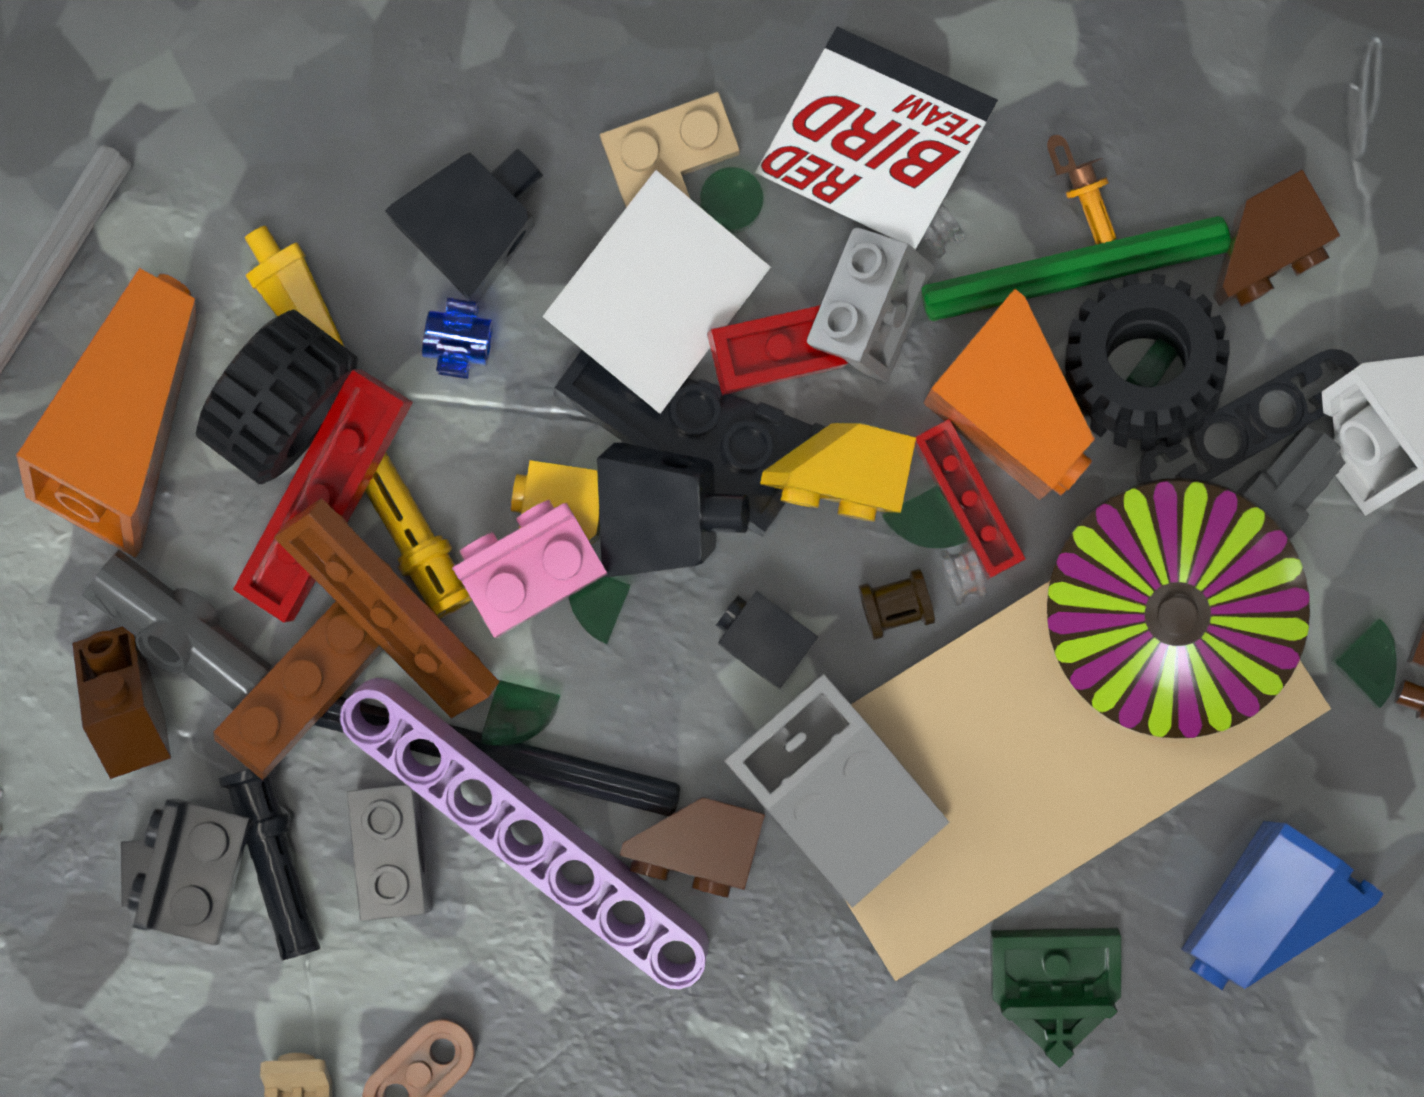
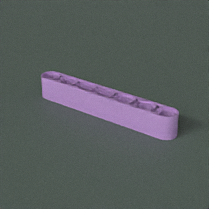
(539, 862)

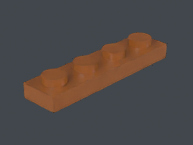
(386, 608)

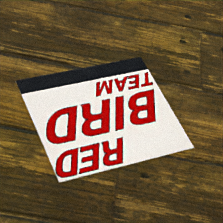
(876, 137)

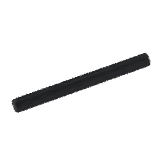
(544, 766)

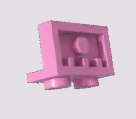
(529, 567)

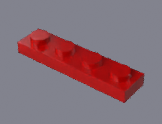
(333, 469)

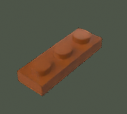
(297, 691)

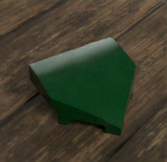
(1056, 983)

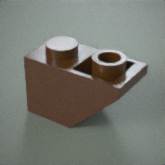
(1272, 233)
(119, 702)
(701, 840)

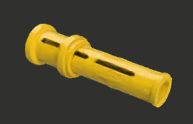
(420, 559)

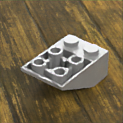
(837, 790)

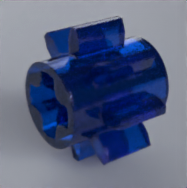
(457, 338)

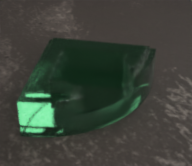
(926, 522)
(600, 606)
(1370, 663)
(518, 714)

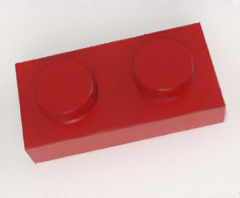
(768, 351)

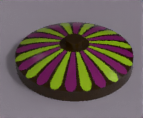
(1178, 608)

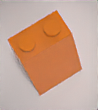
(1015, 402)

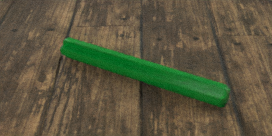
(1077, 268)

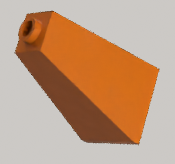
(110, 422)

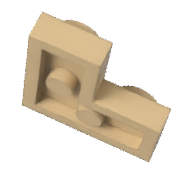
(671, 143)

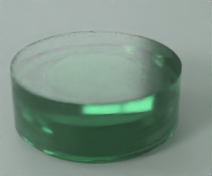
(732, 198)

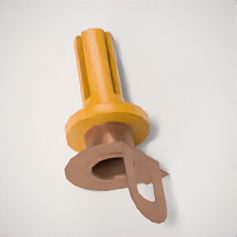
(1086, 187)

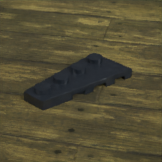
(697, 423)

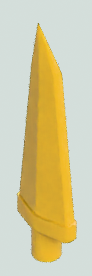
(286, 280)

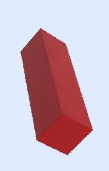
(968, 499)

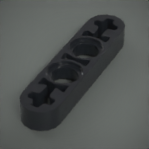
(1246, 421)

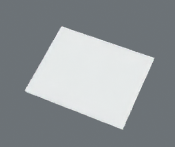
(656, 291)

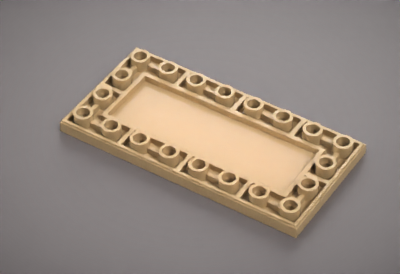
(1026, 777)

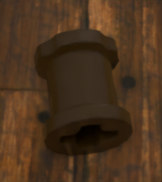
(896, 604)

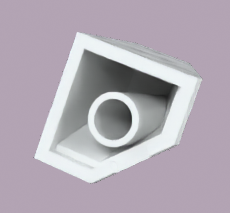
(1379, 429)

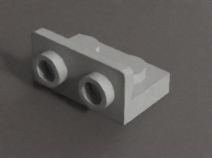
(871, 302)

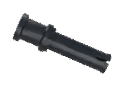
(273, 861)

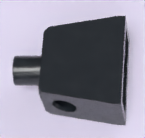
(469, 219)
(661, 510)

